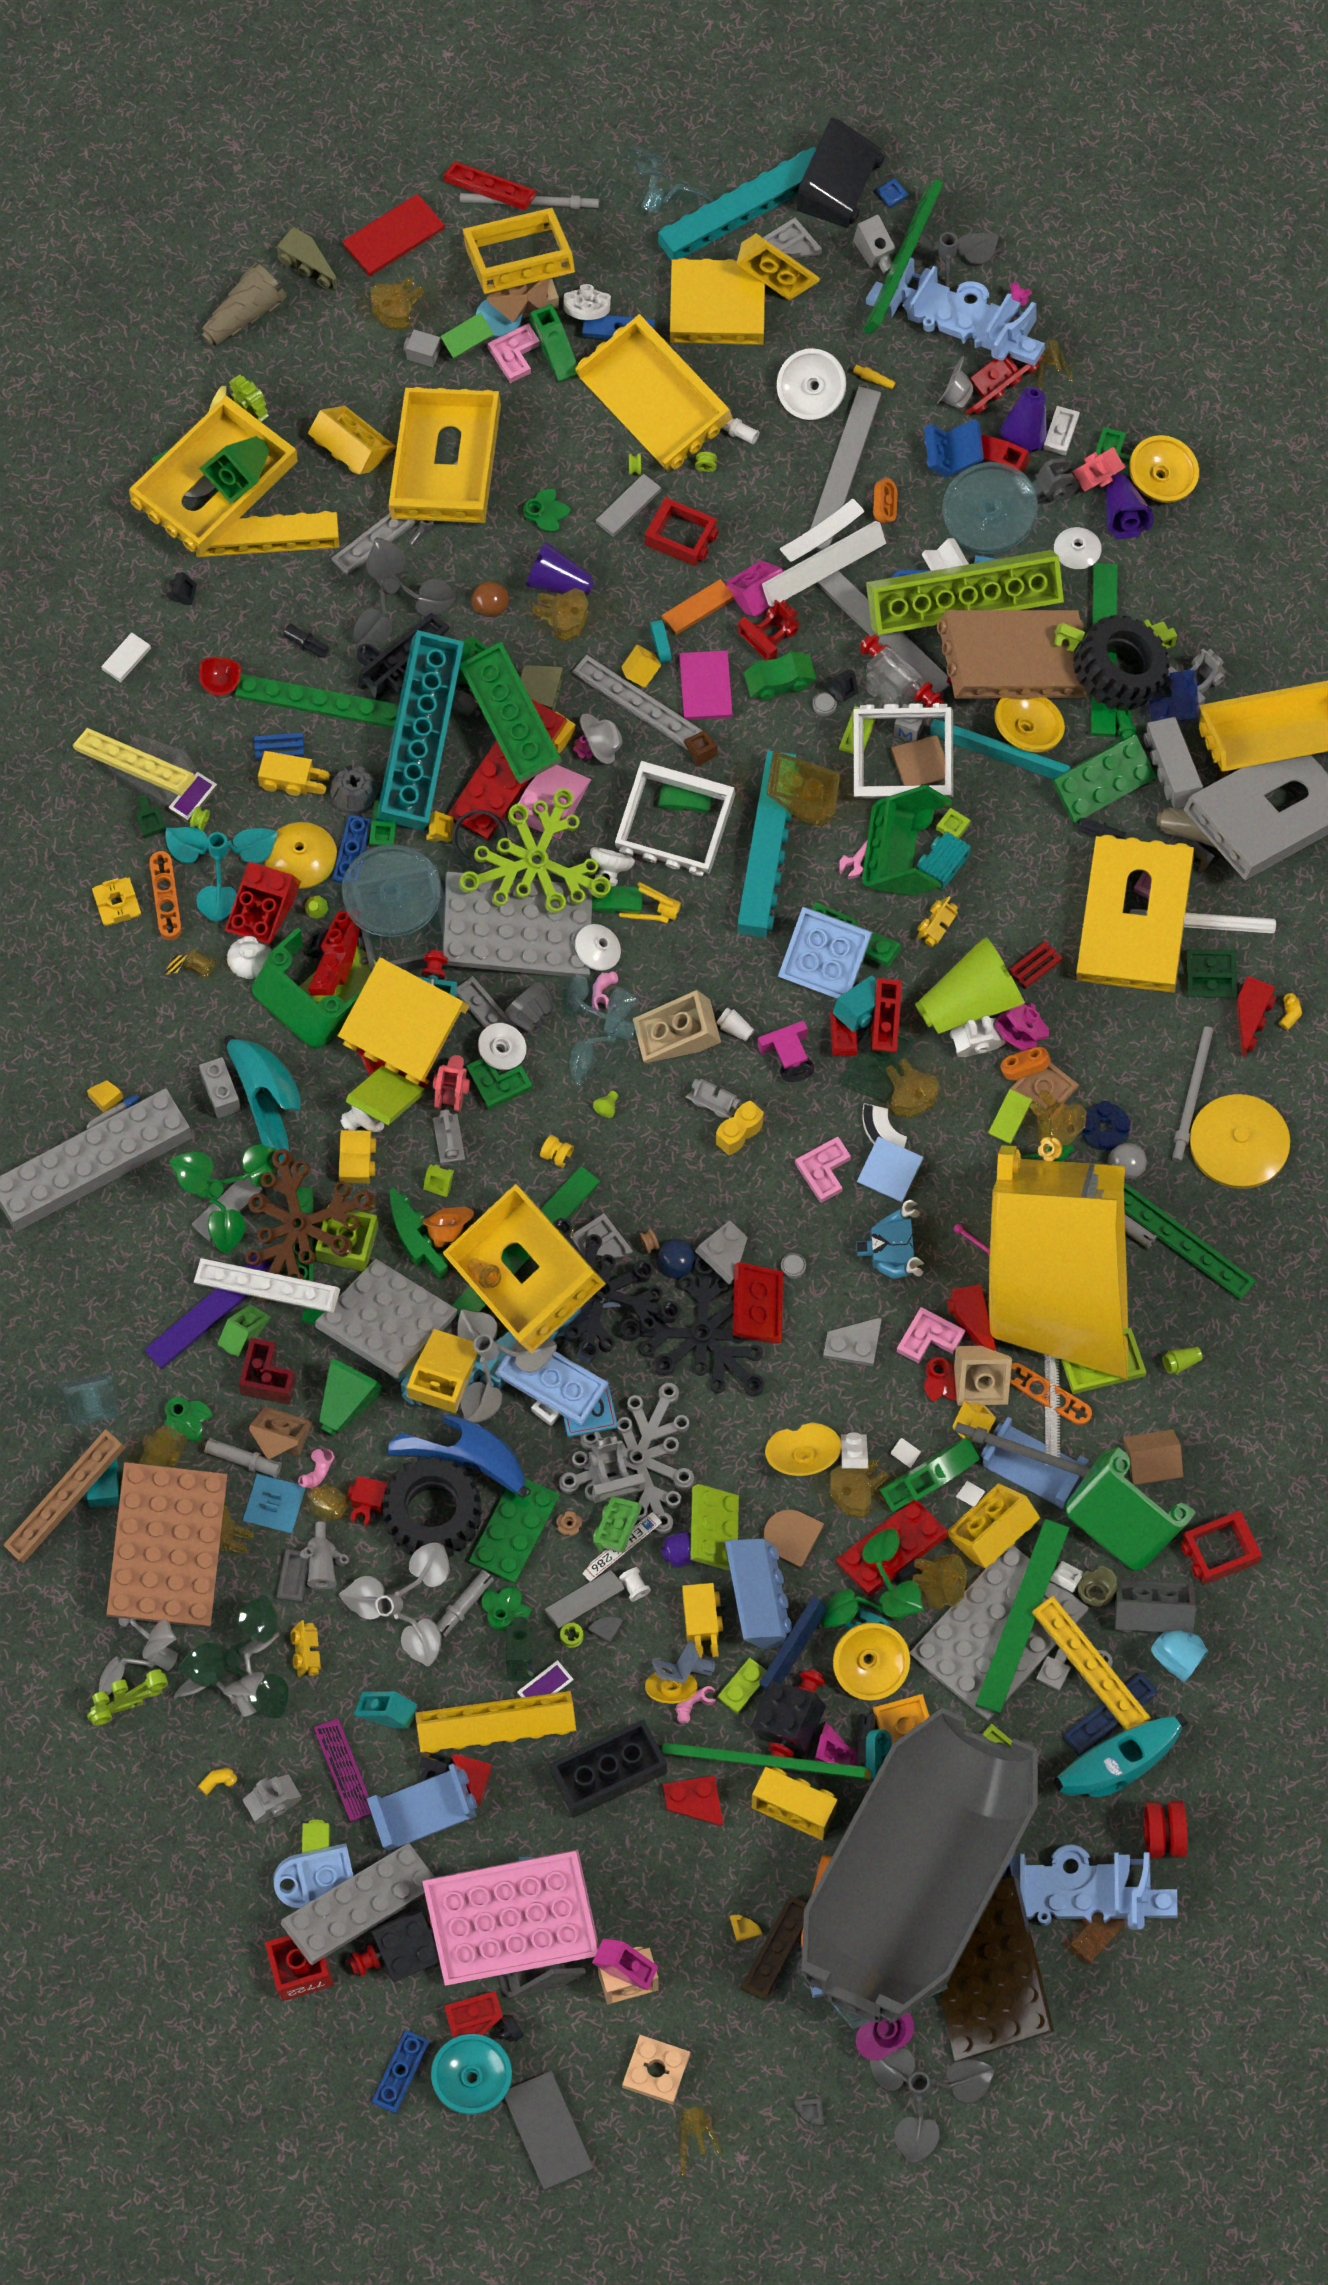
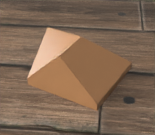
(520, 299)
(279, 1432)

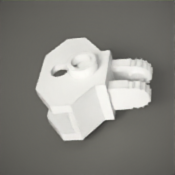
(976, 1037)

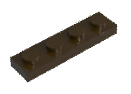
(775, 1949)

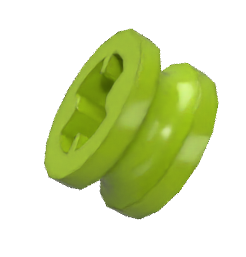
(706, 461)
(635, 464)
(199, 818)
(564, 1638)

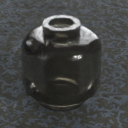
(465, 704)

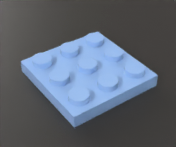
(825, 953)

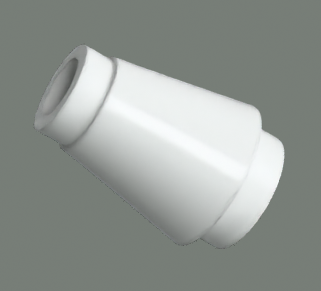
(734, 1024)

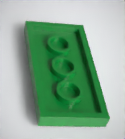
(1104, 778)
(514, 1531)

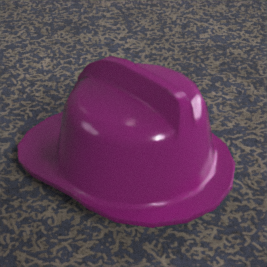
(881, 2039)

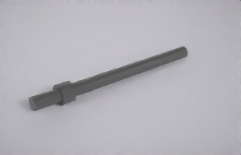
(981, 1435)

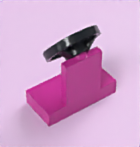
(790, 1050)

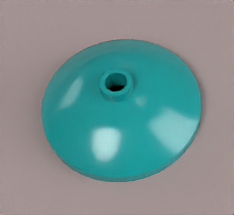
(468, 2056)

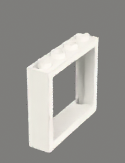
(893, 711)
(683, 781)

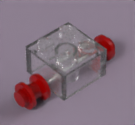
(894, 678)

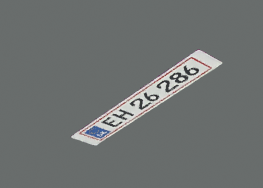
(609, 1556)

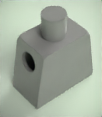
(872, 232)

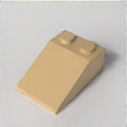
(677, 1028)

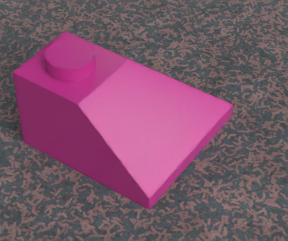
(748, 587)

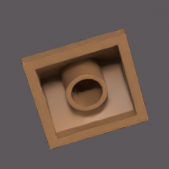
(1154, 1457)

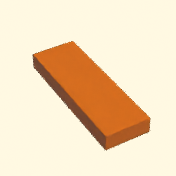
(698, 607)

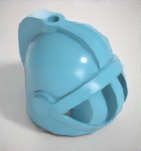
(1179, 1652)

